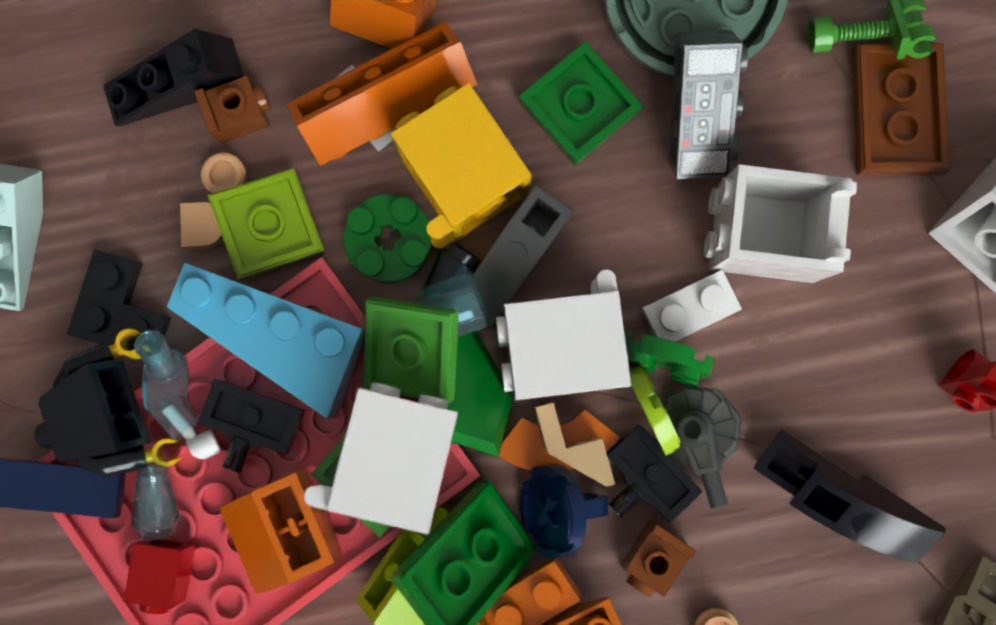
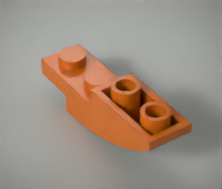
(534, 597)

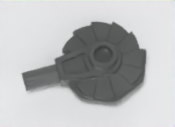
(707, 433)

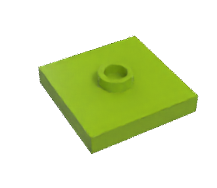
(266, 224)

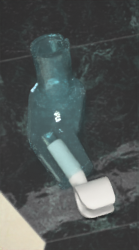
(165, 393)

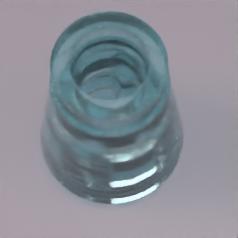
(154, 504)

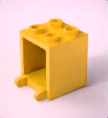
(460, 163)

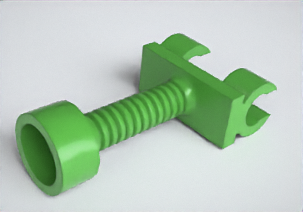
(896, 21)

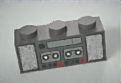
(706, 103)

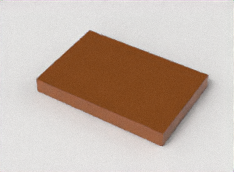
(899, 111)

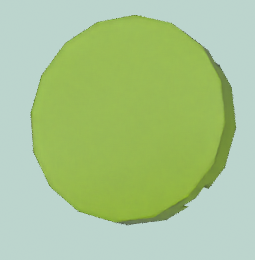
(654, 410)

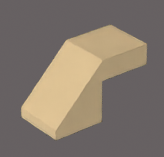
(585, 456)

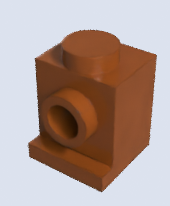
(234, 123)
(651, 543)

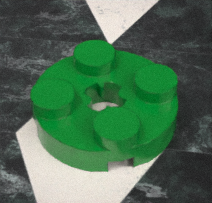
(366, 224)
(669, 356)

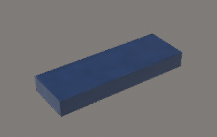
(59, 488)

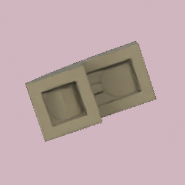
(972, 597)

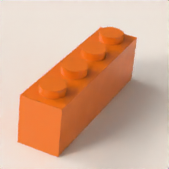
(380, 93)

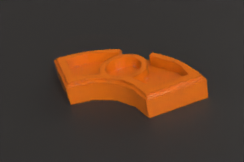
(526, 448)

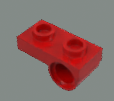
(972, 382)

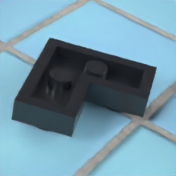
(105, 302)

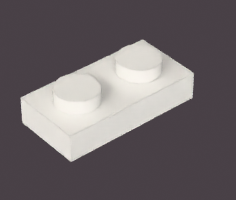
(692, 308)

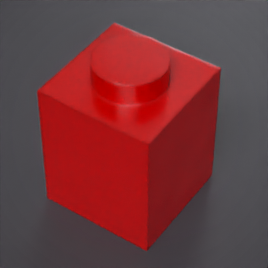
(159, 574)

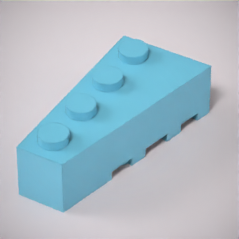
(283, 341)

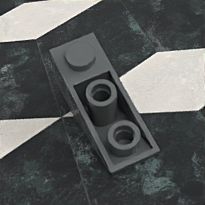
(519, 250)

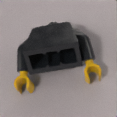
(95, 413)

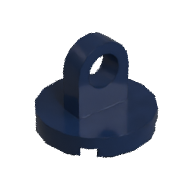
(557, 510)

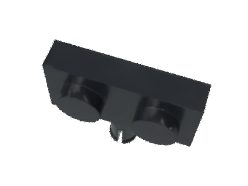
(249, 421)
(650, 476)

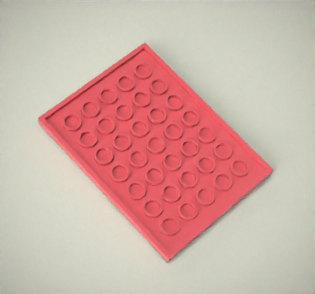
(218, 581)

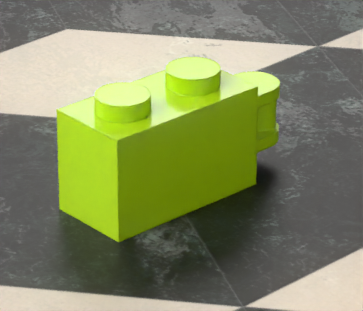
(380, 596)

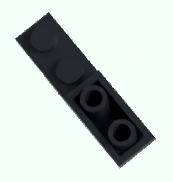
(848, 506)

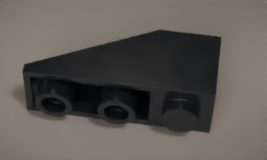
(172, 76)

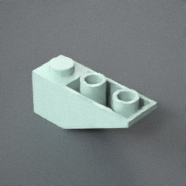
(19, 231)

